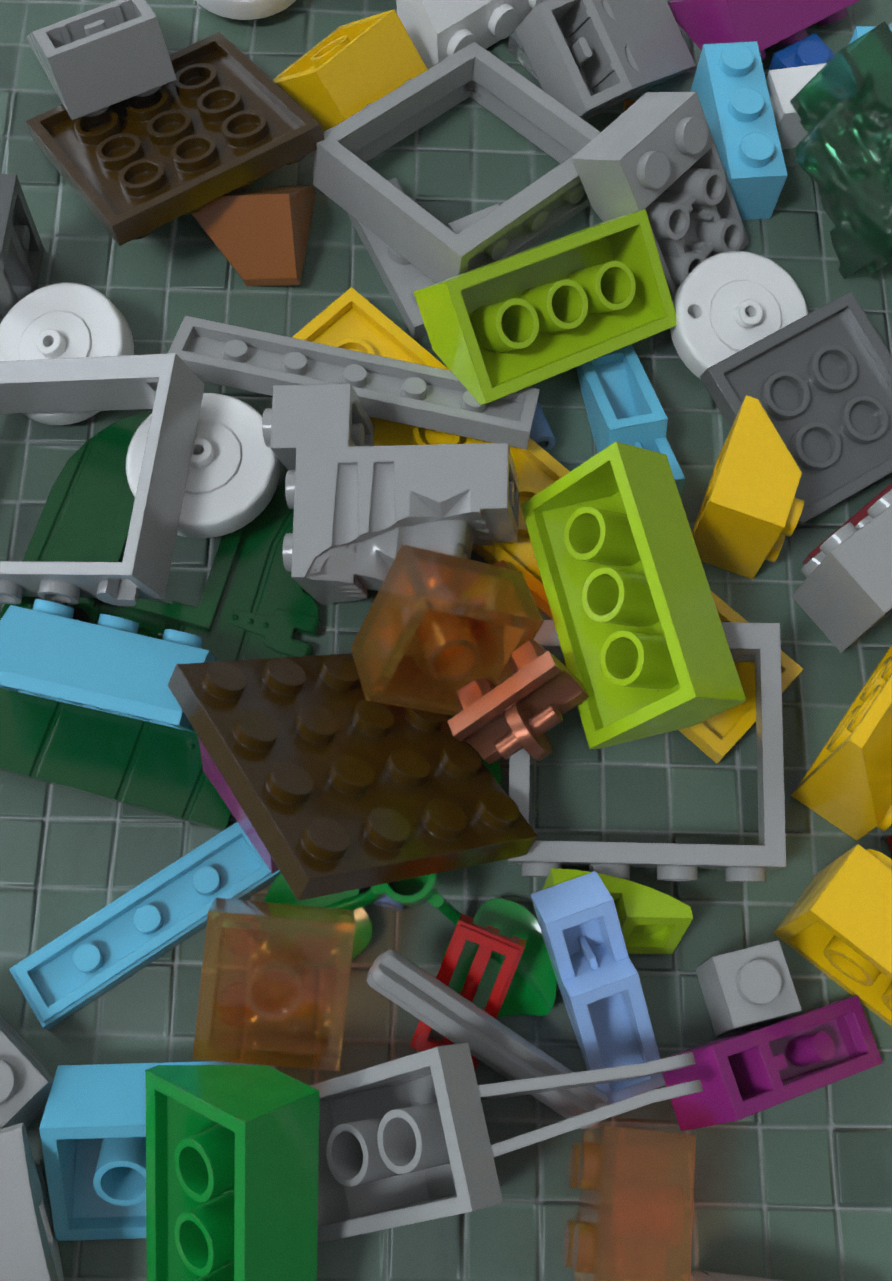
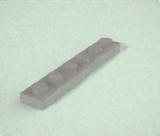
(384, 385)

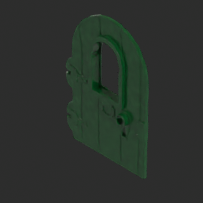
(242, 615)

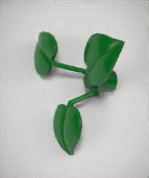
(534, 980)

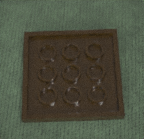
(179, 145)
(345, 783)

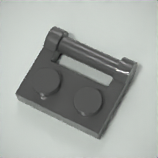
(19, 245)

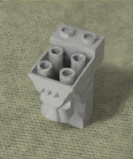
(367, 500)

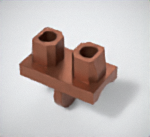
(520, 709)

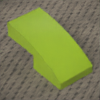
(647, 917)

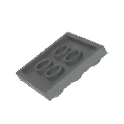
(825, 394)

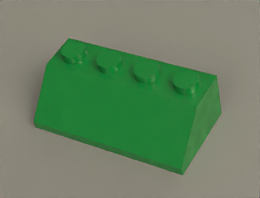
(231, 1174)

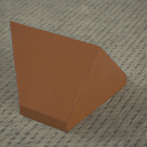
(262, 231)

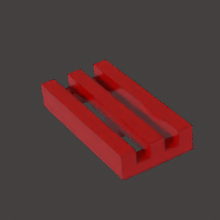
(488, 941)

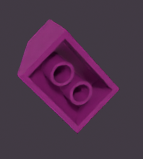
(754, 20)

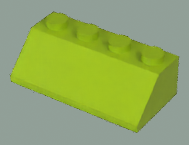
(549, 307)
(631, 598)

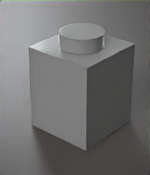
(747, 988)

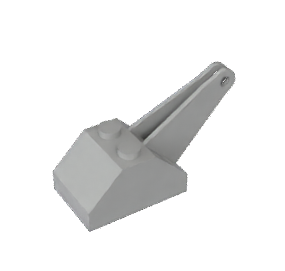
(415, 1142)

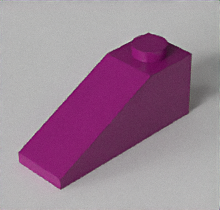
(774, 1063)

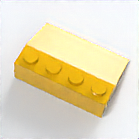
(853, 770)

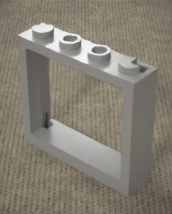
(408, 228)
(106, 384)
(673, 861)

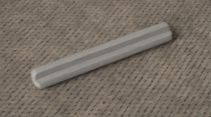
(487, 1037)

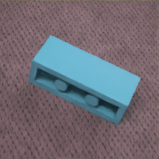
(742, 124)

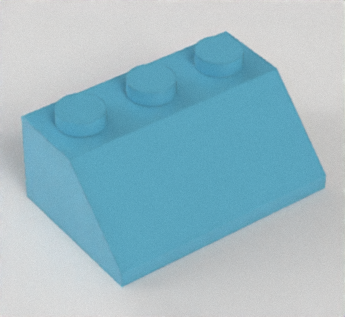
(94, 664)
(98, 1150)

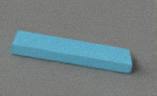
(139, 926)

